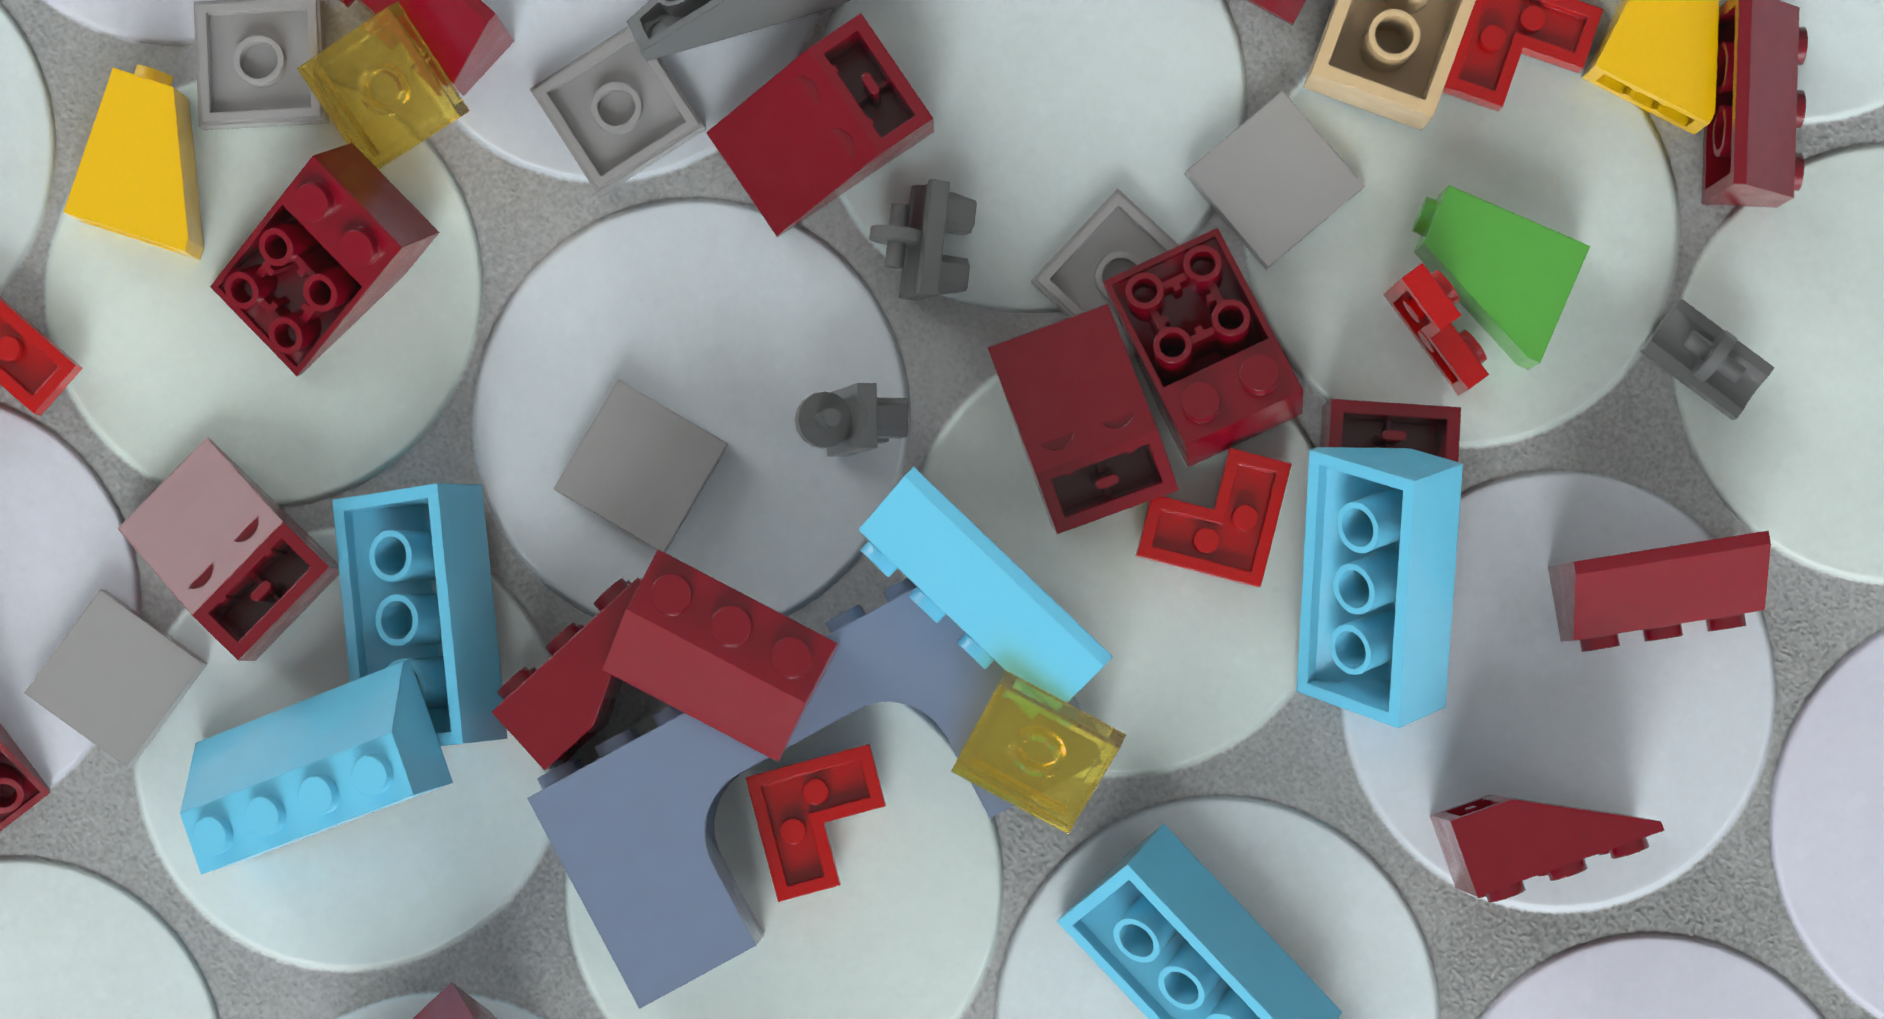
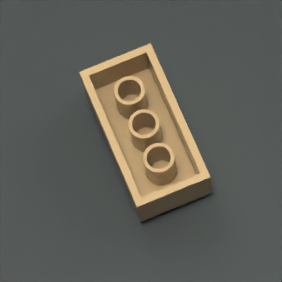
(1389, 55)

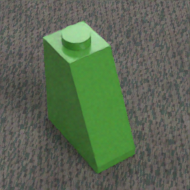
(1502, 267)

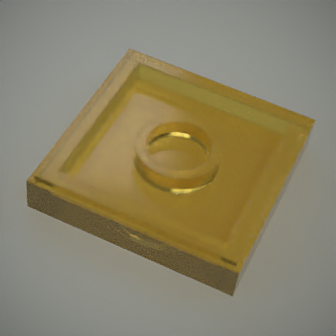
(383, 87)
(1038, 752)

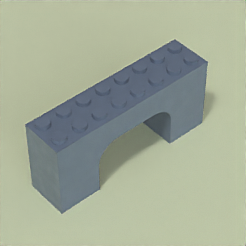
(644, 814)

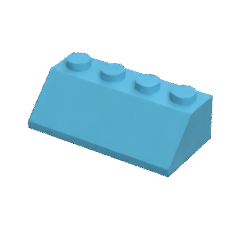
(1379, 581)
(979, 589)
(424, 594)
(311, 768)
(1186, 942)

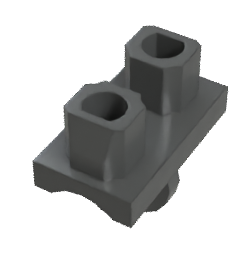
(917, 240)
(1707, 359)
(851, 419)

